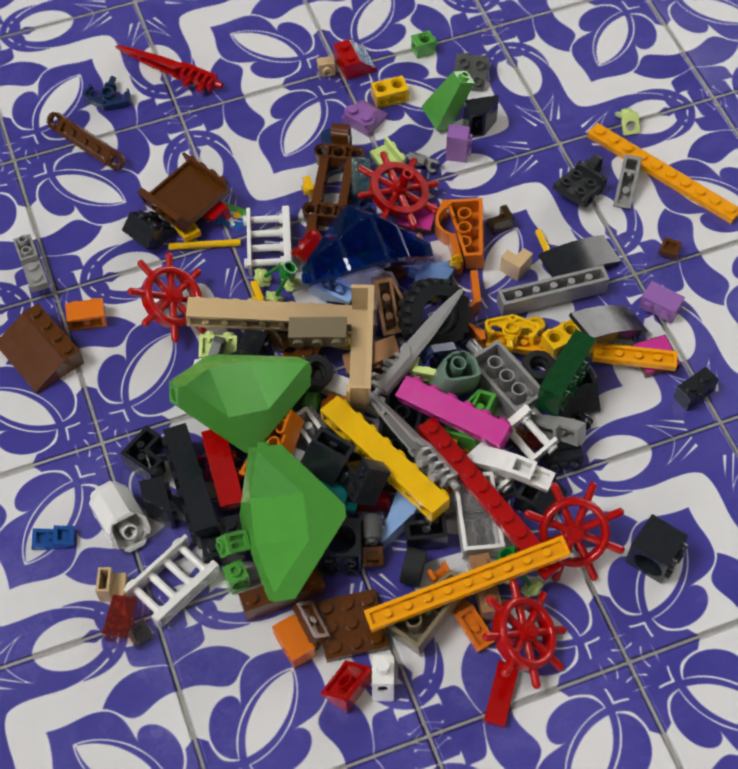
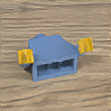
(440, 270)

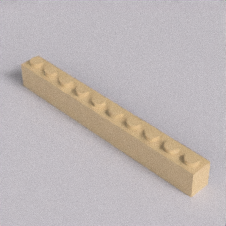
(260, 314)

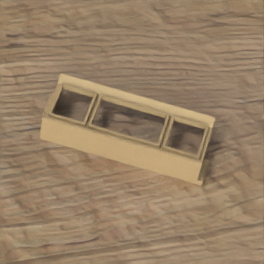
(361, 346)

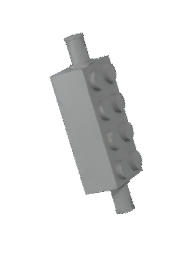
(505, 377)

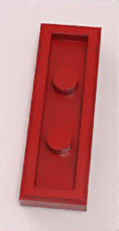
(500, 697)

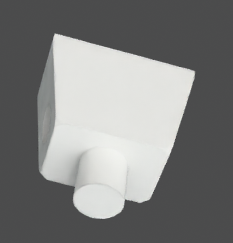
(382, 676)

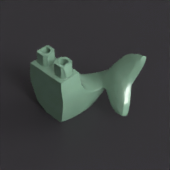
(457, 375)

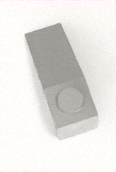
(627, 181)

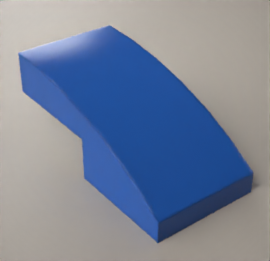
(52, 539)

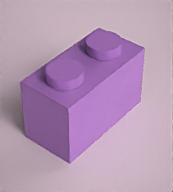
(458, 143)
(661, 302)

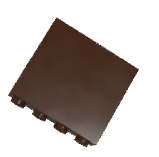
(186, 193)

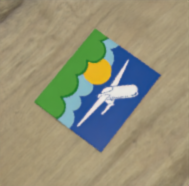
(236, 220)

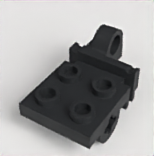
(582, 182)

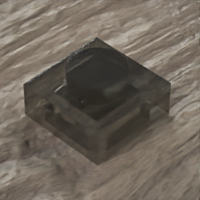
(140, 634)

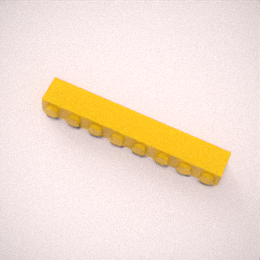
(371, 445)

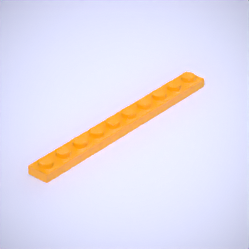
(665, 173)
(605, 353)
(467, 583)

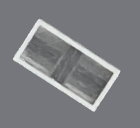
(475, 527)

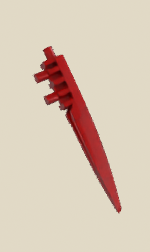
(179, 70)

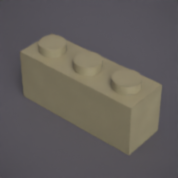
(317, 332)

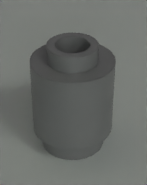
(371, 529)

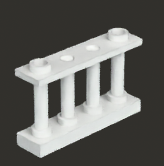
(284, 232)
(522, 417)
(177, 599)

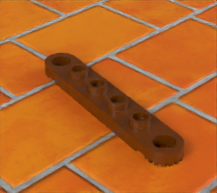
(86, 141)

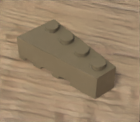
(421, 629)

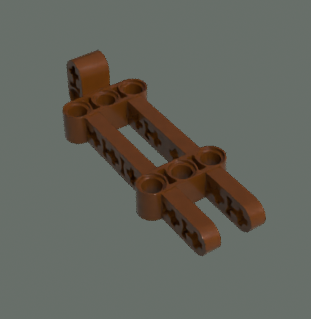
(326, 156)

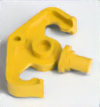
(511, 328)

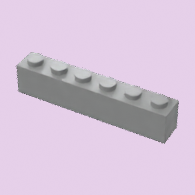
(553, 291)

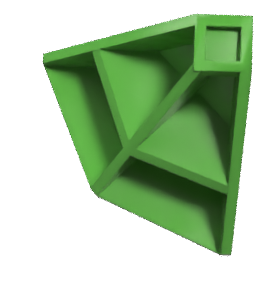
(241, 394)
(286, 519)

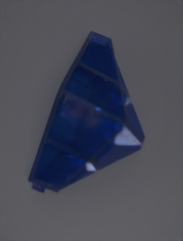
(362, 244)

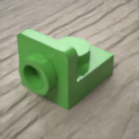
(233, 543)

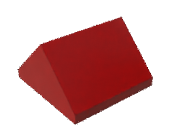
(347, 684)

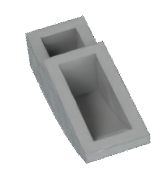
(564, 429)

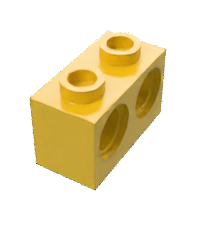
(389, 92)
(555, 339)

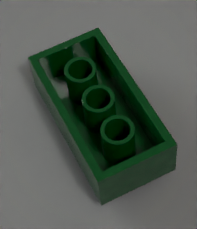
(566, 373)

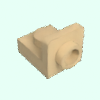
(326, 66)

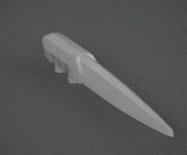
(409, 351)
(422, 450)

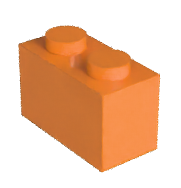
(86, 314)
(294, 641)

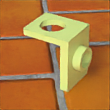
(629, 115)

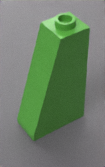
(448, 99)

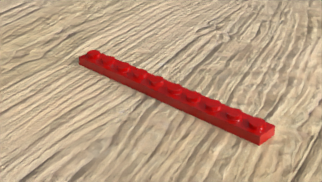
(484, 492)

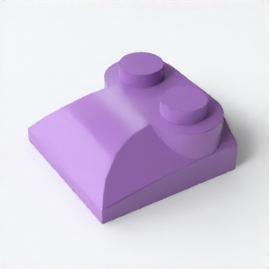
(363, 117)

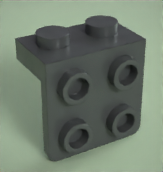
(476, 66)

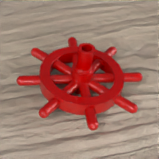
(398, 189)
(170, 297)
(575, 531)
(524, 633)

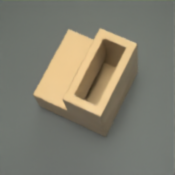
(516, 265)
(109, 584)

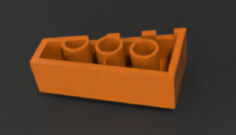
(468, 224)
(285, 433)

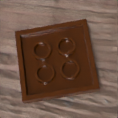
(349, 627)

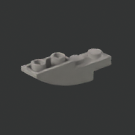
(31, 263)

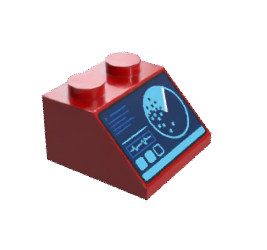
(352, 59)

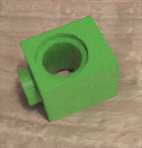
(423, 44)
(236, 576)

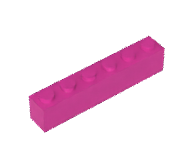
(454, 413)

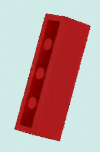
(223, 470)

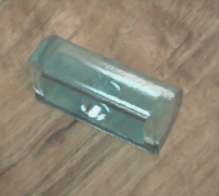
(360, 182)

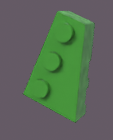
(482, 400)

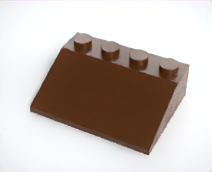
(39, 349)

